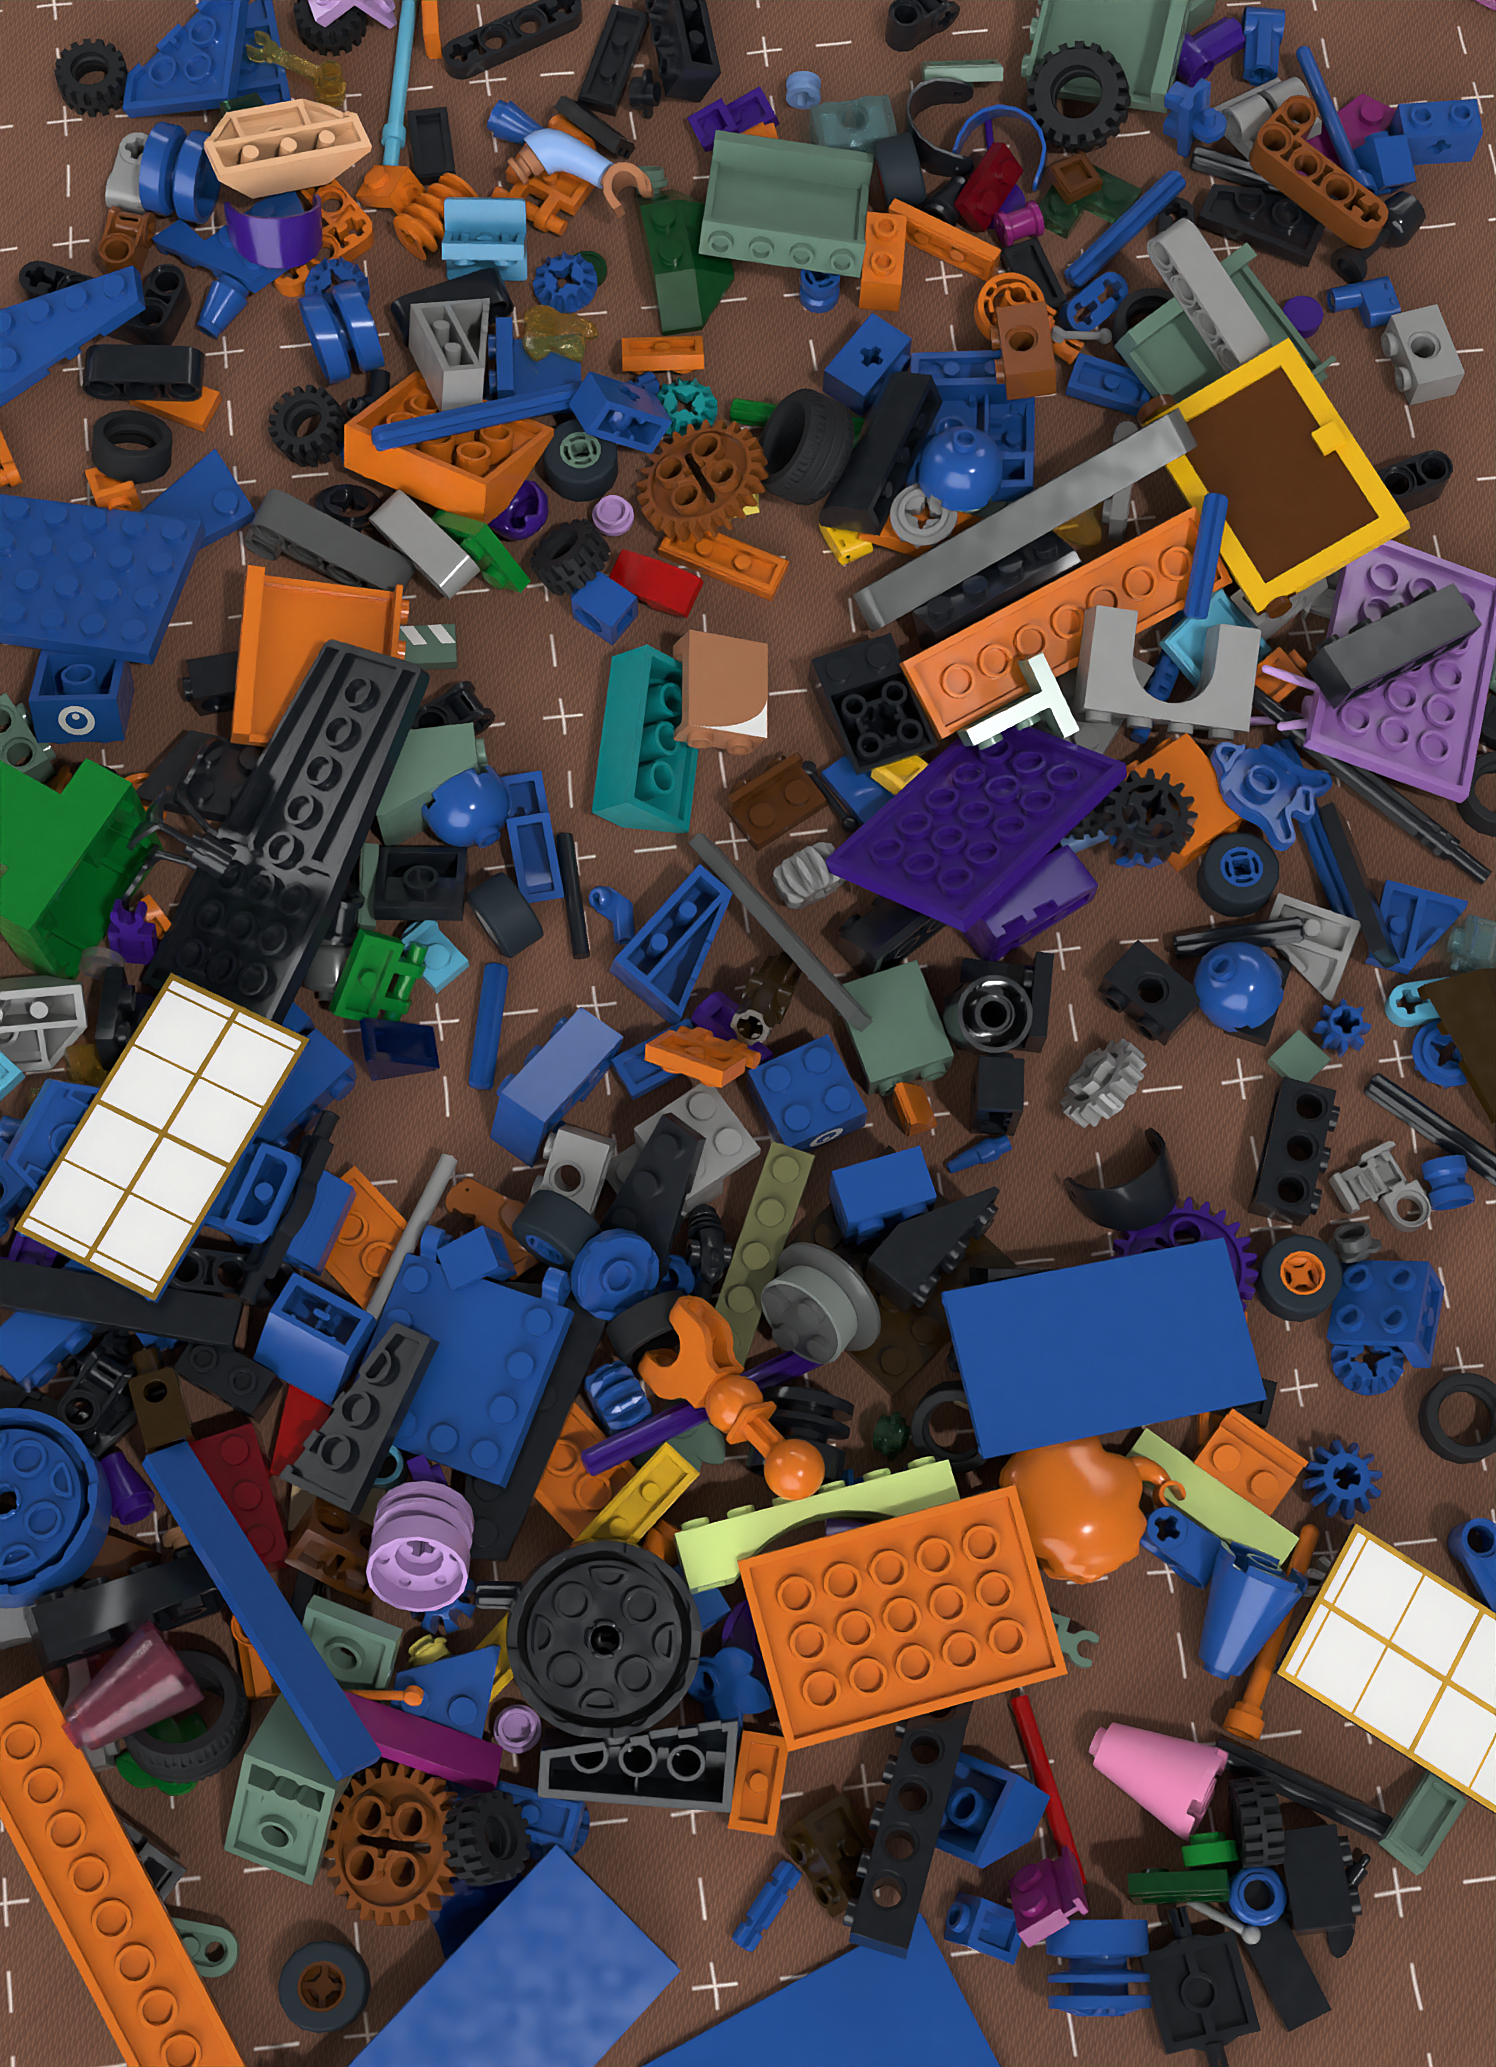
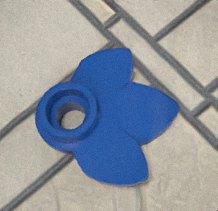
(734, 1687)

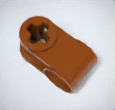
(126, 239)

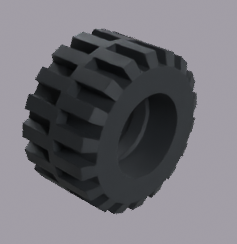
(1064, 67)

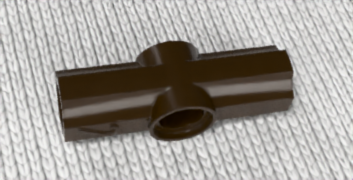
(766, 999)

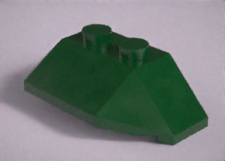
(683, 282)

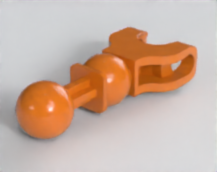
(711, 1378)

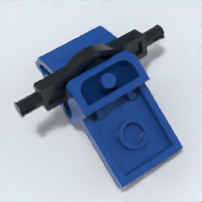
(284, 1207)

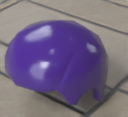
(524, 514)

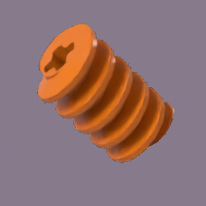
(426, 216)

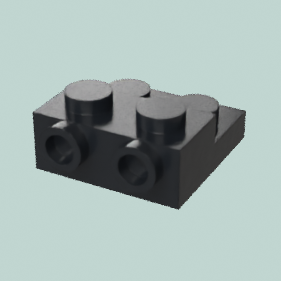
(421, 883)

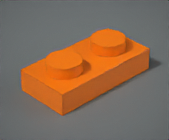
(653, 354)
(758, 1783)

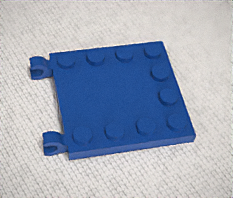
(488, 1363)

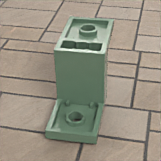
(282, 1772)

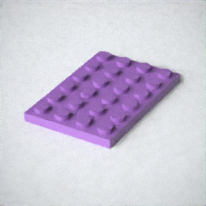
(1431, 718)

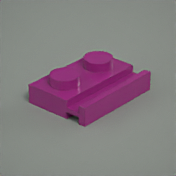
(1046, 1896)

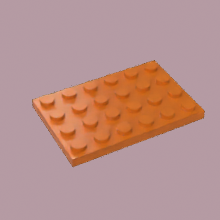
(901, 1617)

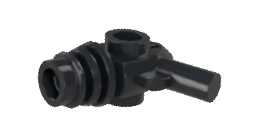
(706, 1249)

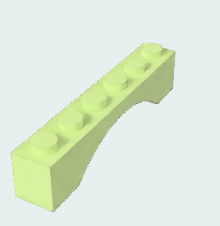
(711, 1551)

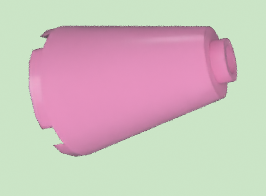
(1160, 1773)

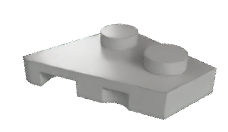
(1325, 945)

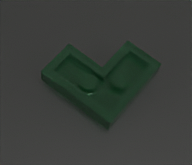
(1108, 203)

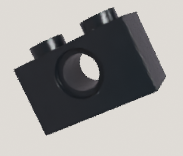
(1145, 970)

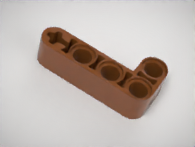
(1324, 178)

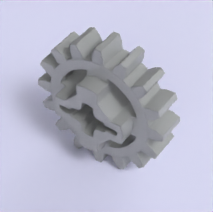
(1103, 1083)

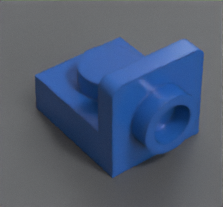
(983, 1927)

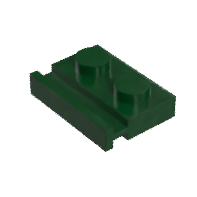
(1161, 1886)

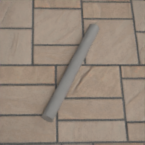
(412, 1233)

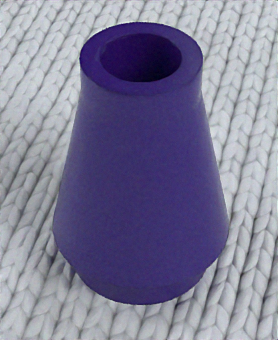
(129, 1493)

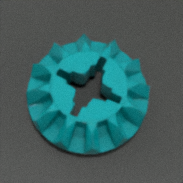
(703, 405)

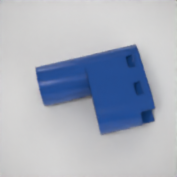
(1372, 297)

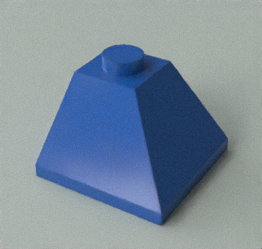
(988, 1812)

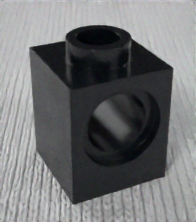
(212, 683)

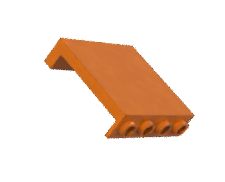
(285, 630)

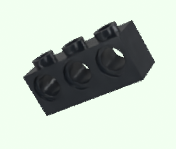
(1278, 1167)

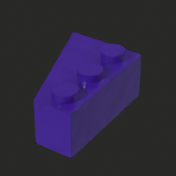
(1034, 904)

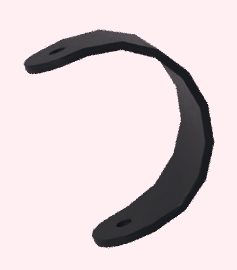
(931, 93)
(1134, 1203)

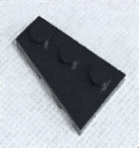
(1262, 221)

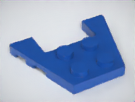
(219, 253)
(47, 1129)

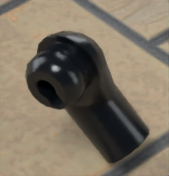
(378, 386)

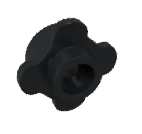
(644, 93)

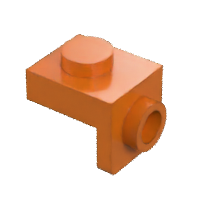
(390, 188)
(111, 492)

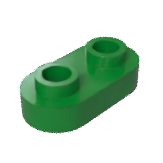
(1209, 1849)

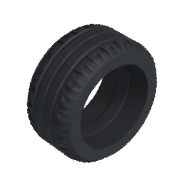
(806, 446)
(214, 1748)

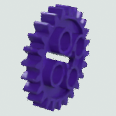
(1202, 1228)

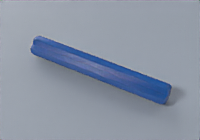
(1125, 229)

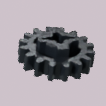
(1169, 822)

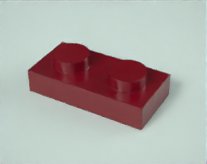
(988, 187)

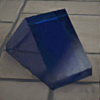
(398, 1048)

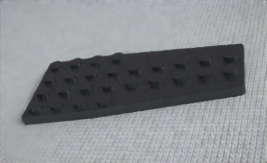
(295, 833)

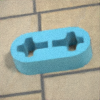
(1420, 1015)

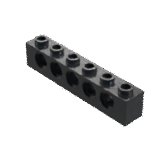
(892, 1927)

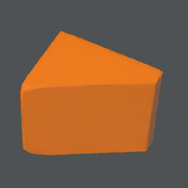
(913, 1108)

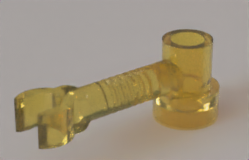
(327, 78)

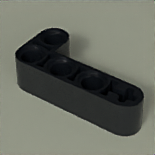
(161, 306)

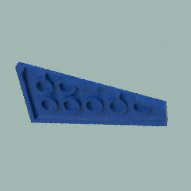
(59, 322)

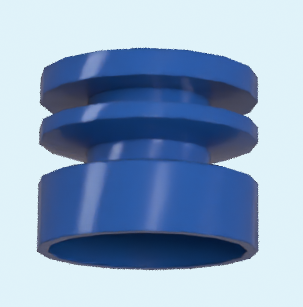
(1098, 1966)

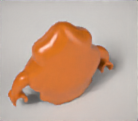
(1084, 1505)

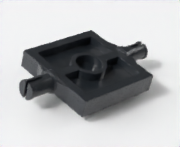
(1199, 1991)

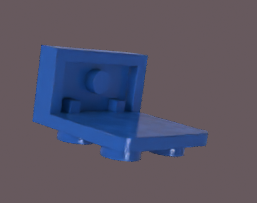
(519, 372)

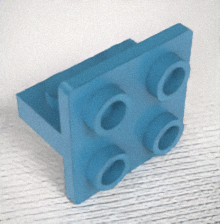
(485, 235)

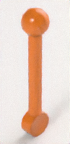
(412, 1695)

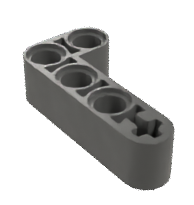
(324, 544)

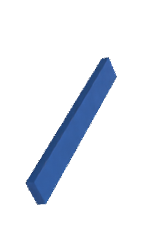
(262, 1611)

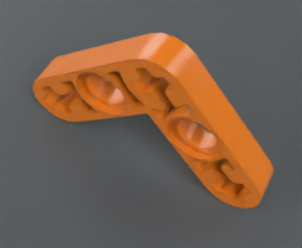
(336, 226)

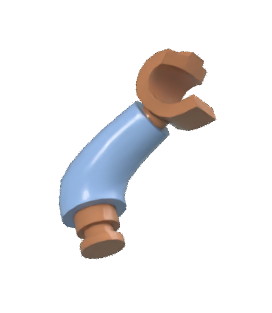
(559, 151)

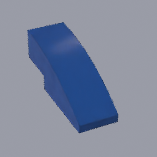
(532, 838)

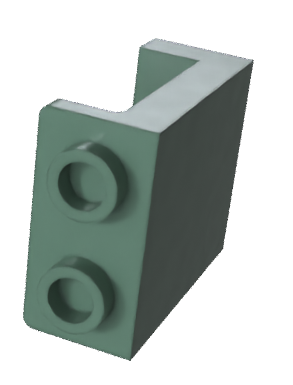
(905, 1033)

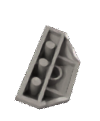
(40, 1019)

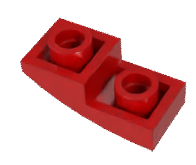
(657, 583)

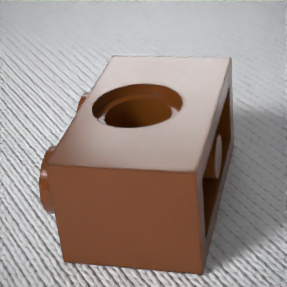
(1025, 351)

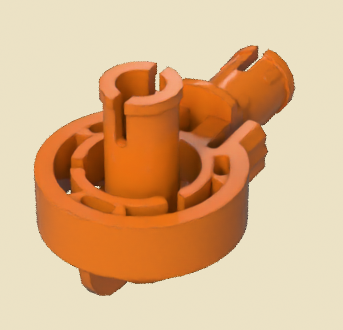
(1017, 291)

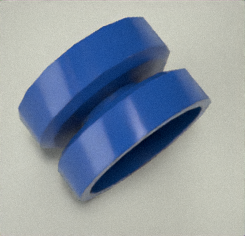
(177, 174)
(346, 330)

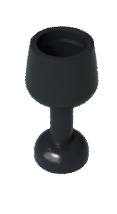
(1403, 222)

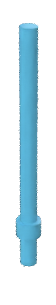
(394, 132)

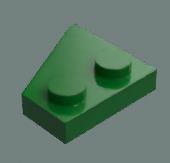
(484, 549)

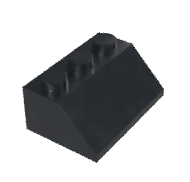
(884, 936)

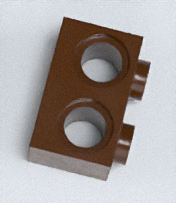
(333, 1549)

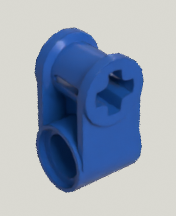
(1187, 1549)

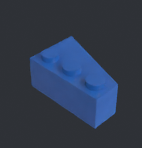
(672, 946)
(552, 1083)

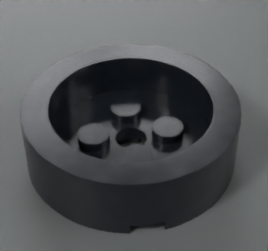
(552, 1628)

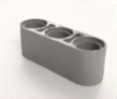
(424, 544)

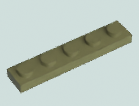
(762, 1242)

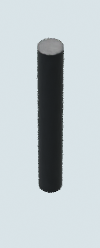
(573, 896)

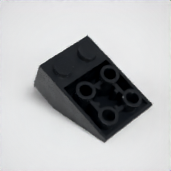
(870, 704)
(921, 1248)

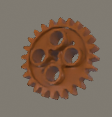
(730, 463)
(389, 1891)

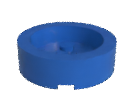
(59, 1508)

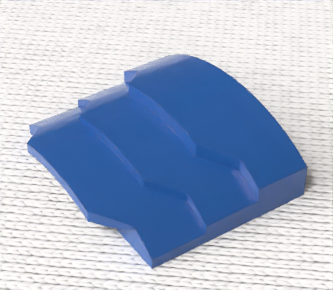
(975, 400)

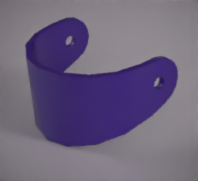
(276, 240)

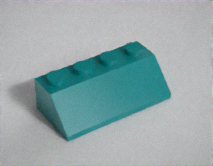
(641, 771)

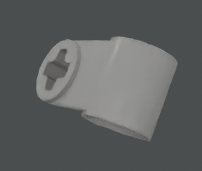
(123, 182)

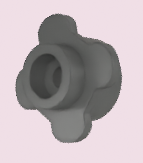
(1354, 1242)

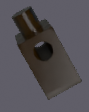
(164, 1421)

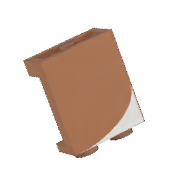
(722, 692)

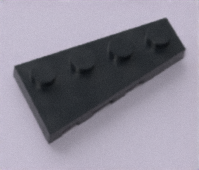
(657, 1188)
(356, 1438)

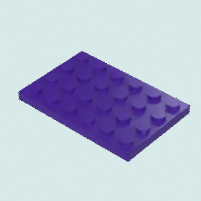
(975, 823)

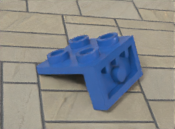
(1388, 1307)

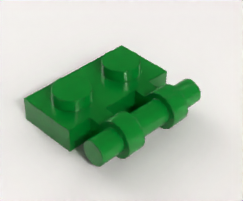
(368, 975)

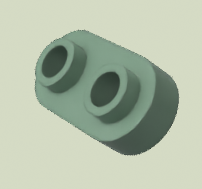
(198, 1939)

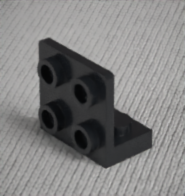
(1033, 979)
(118, 1015)

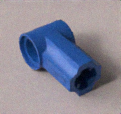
(1263, 36)
(1481, 1565)

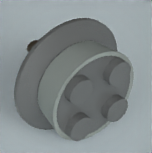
(820, 1304)

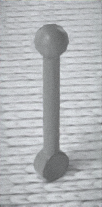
(1103, 335)
(1249, 1933)

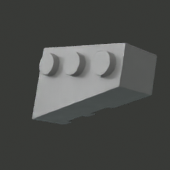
(451, 349)

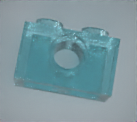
(870, 116)

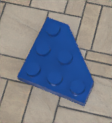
(193, 65)

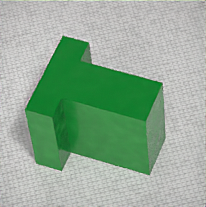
(65, 863)

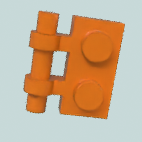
(558, 191)
(701, 1055)

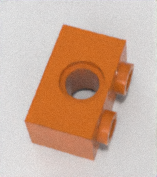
(883, 261)

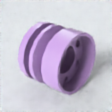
(420, 1546)

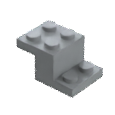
(725, 1149)

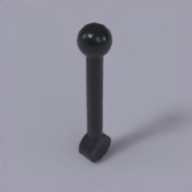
(849, 823)

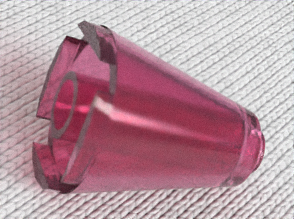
(131, 1692)

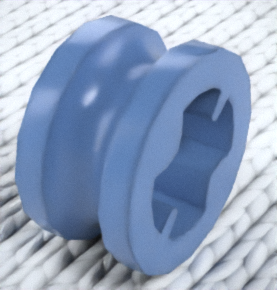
(803, 89)

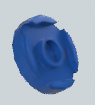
(614, 1273)

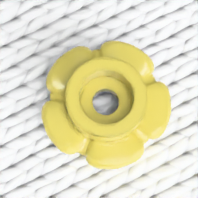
(427, 1651)

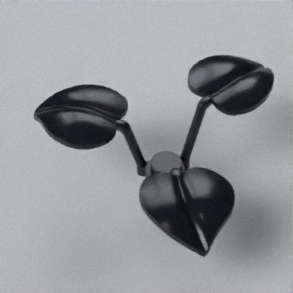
(203, 850)

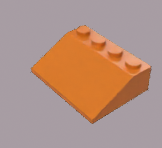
(460, 473)

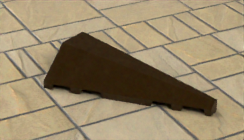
(1469, 1016)

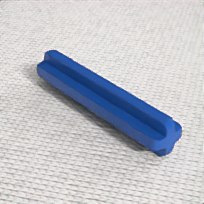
(1206, 556)
(488, 1026)

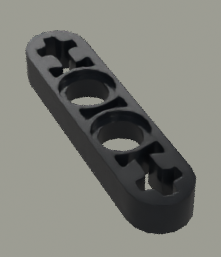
(516, 40)

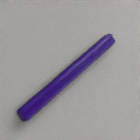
(683, 1417)

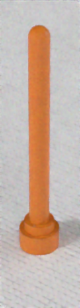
(1246, 1716)

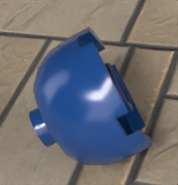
(961, 468)
(469, 809)
(1238, 985)

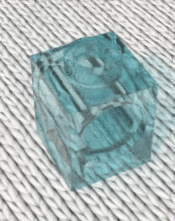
(1473, 944)

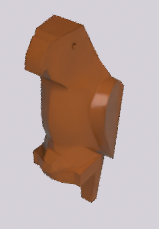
(497, 1213)

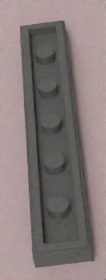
(781, 932)

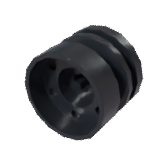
(811, 1417)

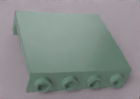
(1139, 33)
(787, 204)
(1174, 358)

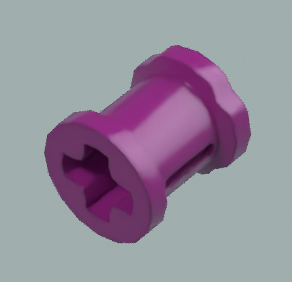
(1019, 223)

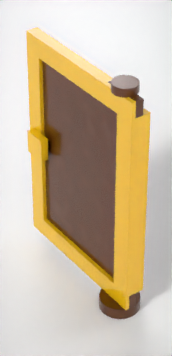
(1291, 476)

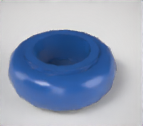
(1277, 1890)

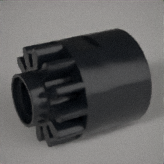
(1007, 1012)

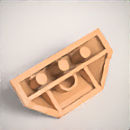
(285, 147)

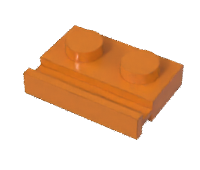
(1250, 1461)

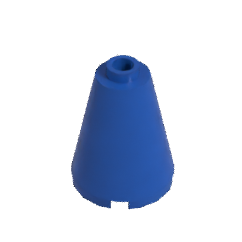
(1244, 1607)

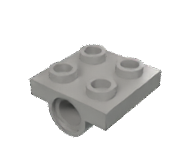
(1253, 108)

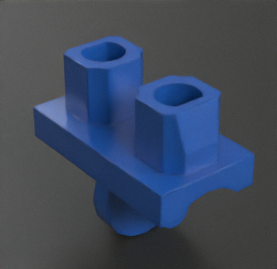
(1191, 116)

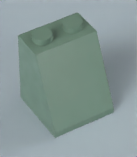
(424, 764)

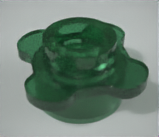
(891, 1435)

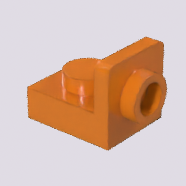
(1281, 659)

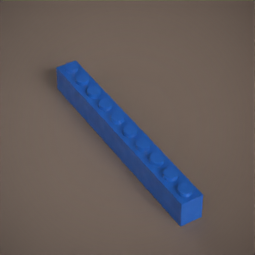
(37, 1344)

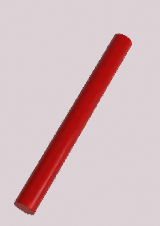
(1044, 1777)

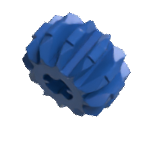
(617, 1397)
(1354, 1495)

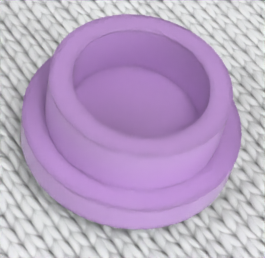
(613, 515)
(517, 1729)

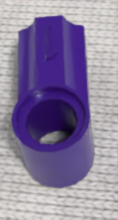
(1208, 49)

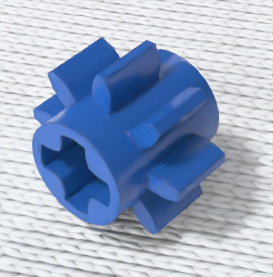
(1350, 1020)

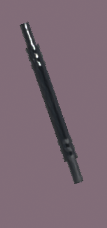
(1380, 795)

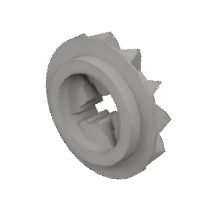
(910, 503)

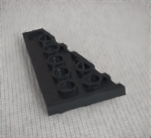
(500, 1510)

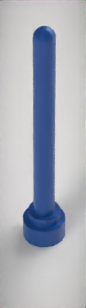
(1331, 119)

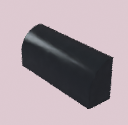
(883, 453)

